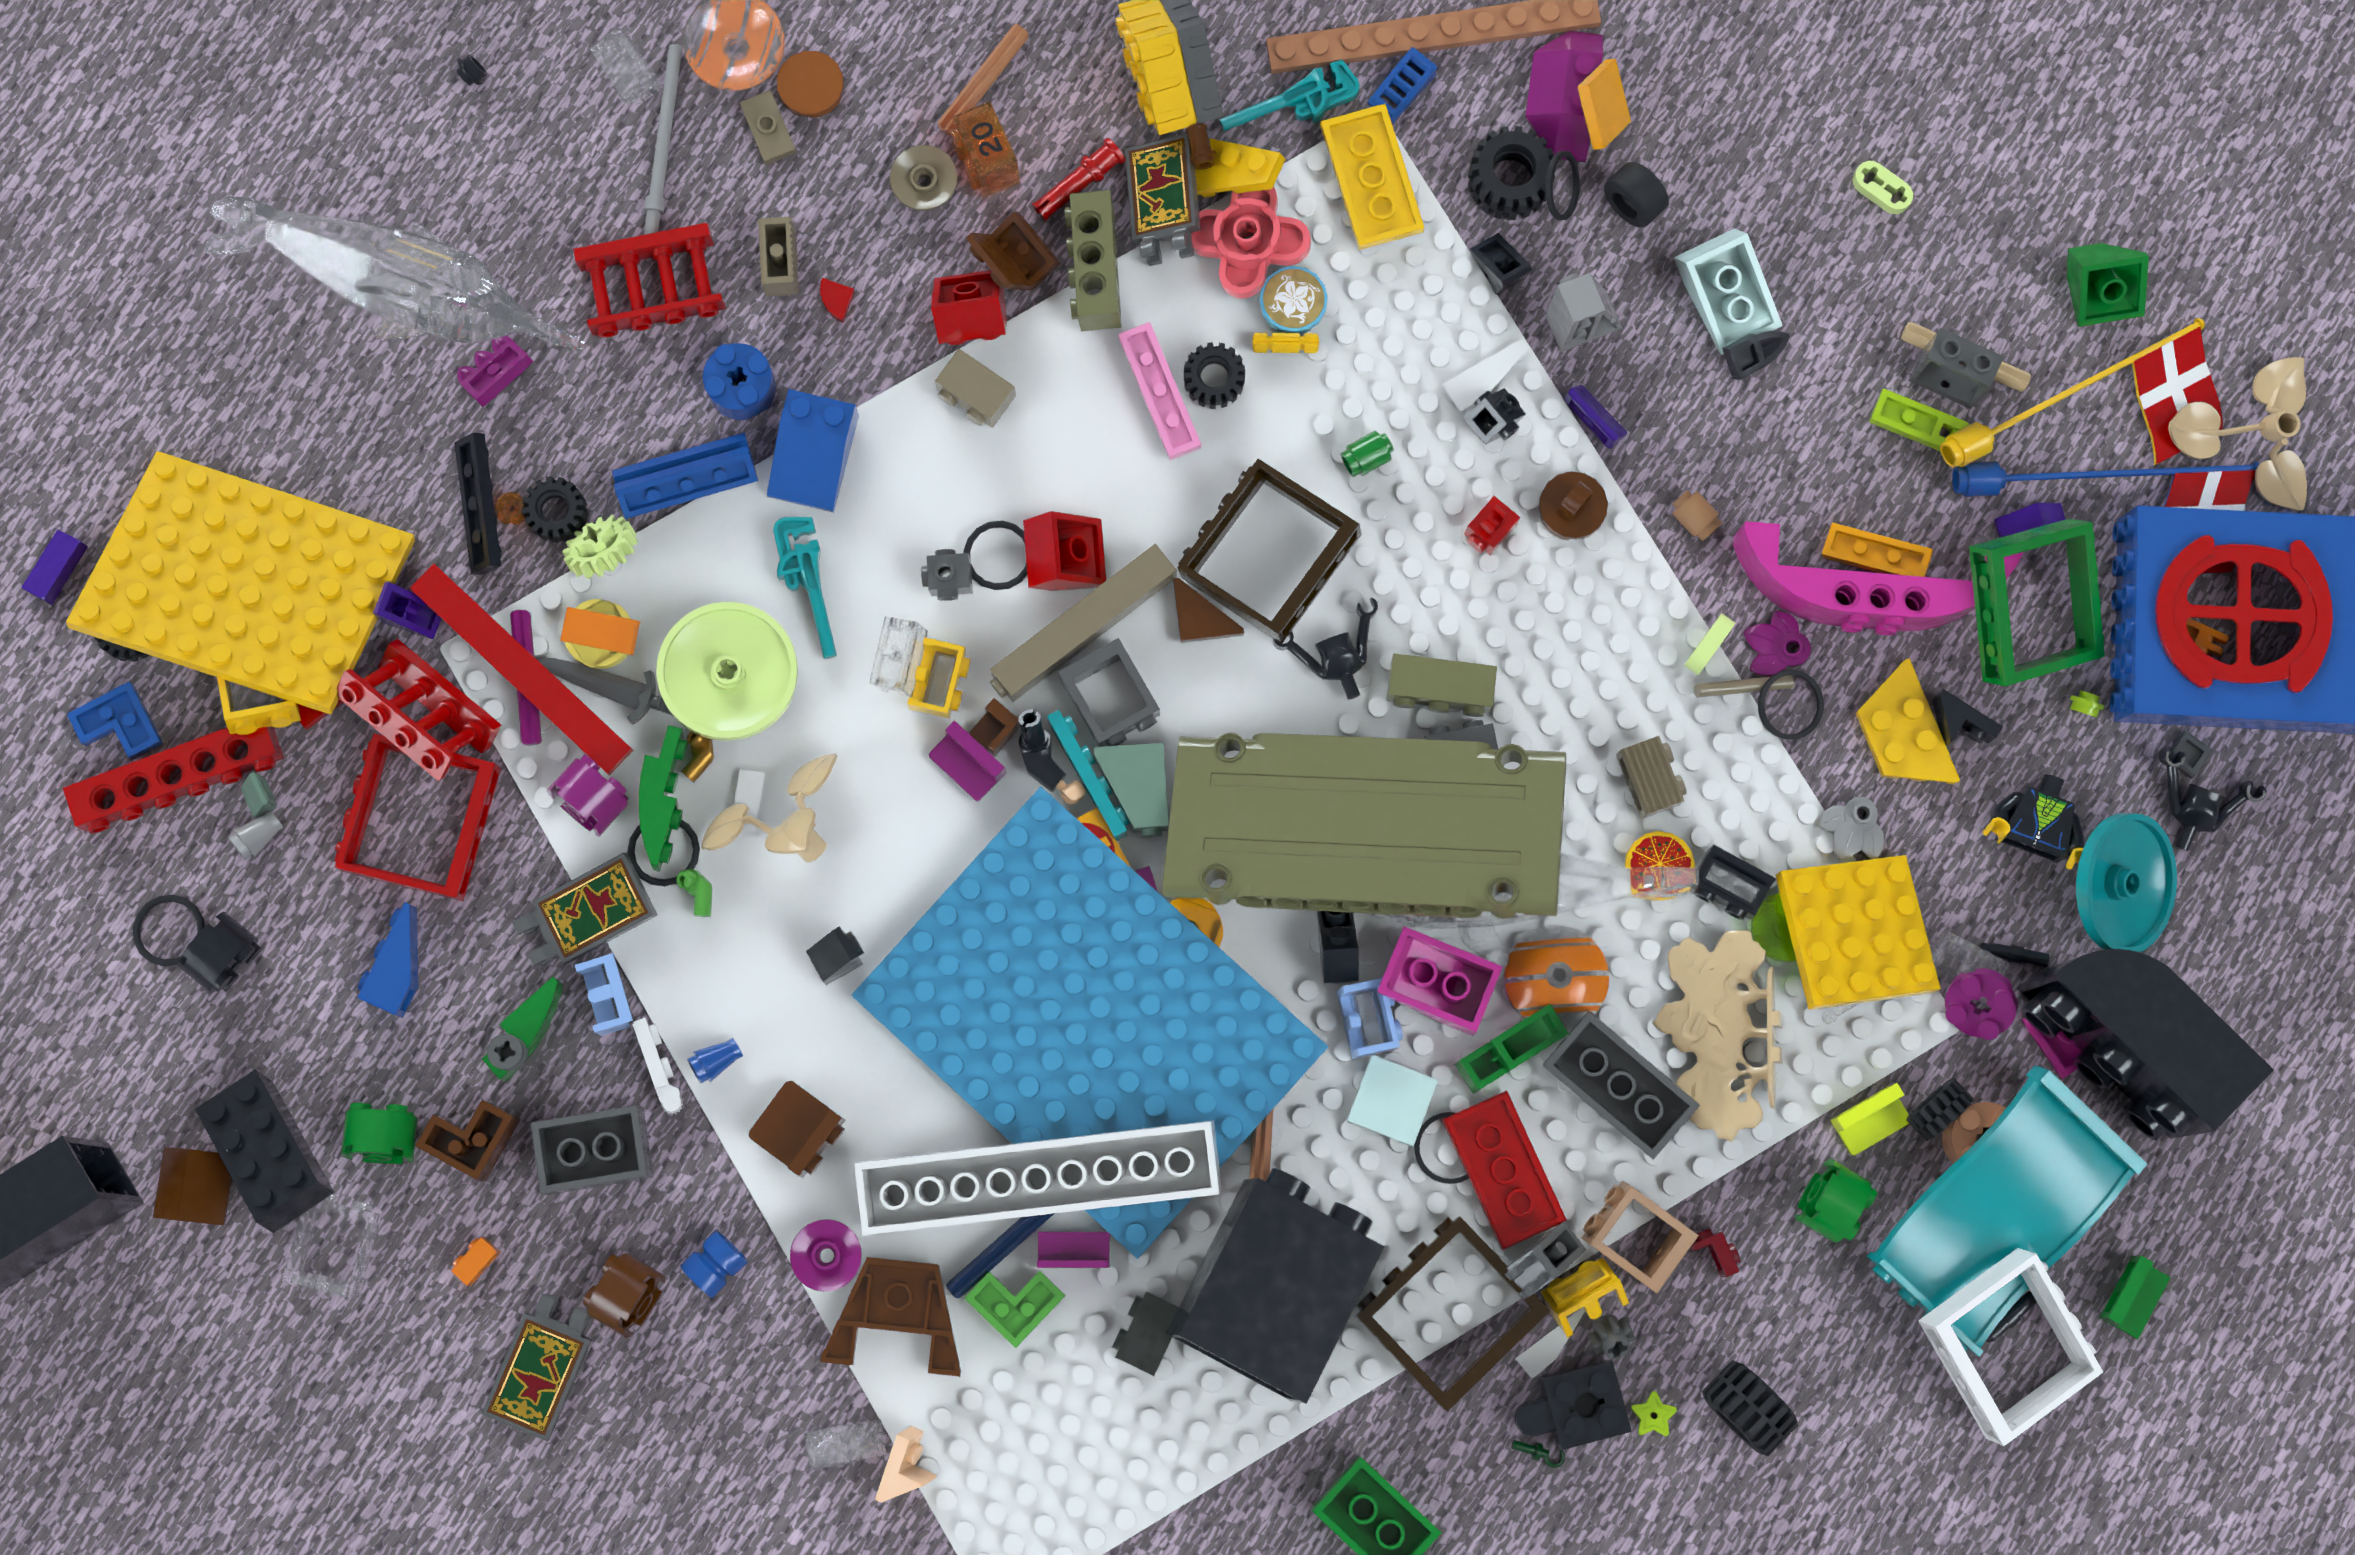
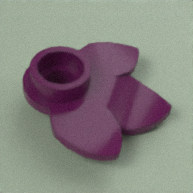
(1772, 644)

